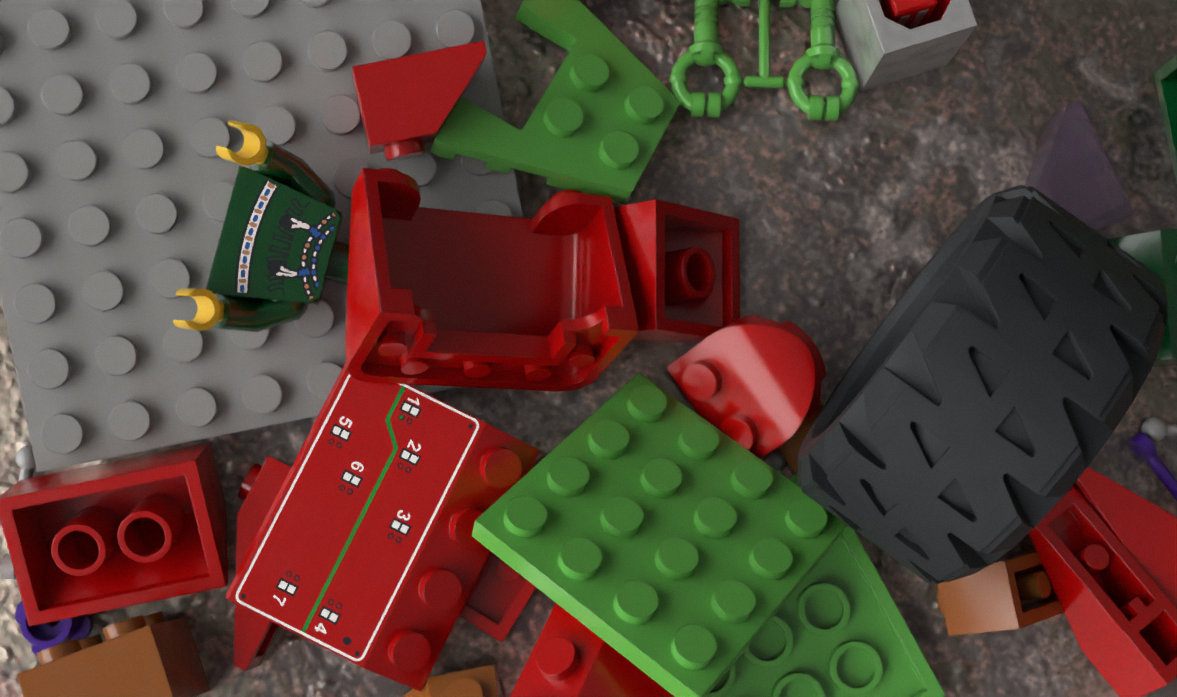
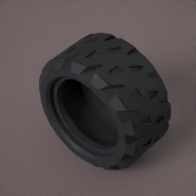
(986, 387)

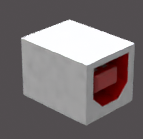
(901, 36)

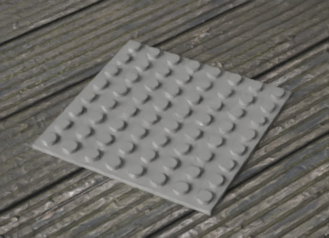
(124, 200)

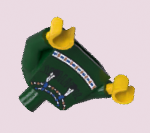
(272, 244)

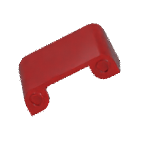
(482, 293)

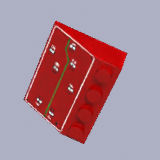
(378, 526)

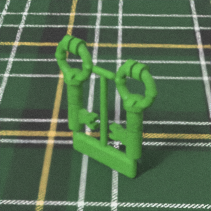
(820, 56)

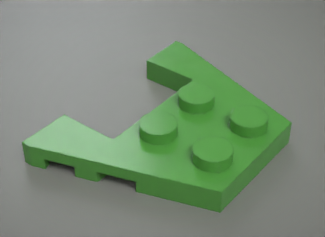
(592, 121)

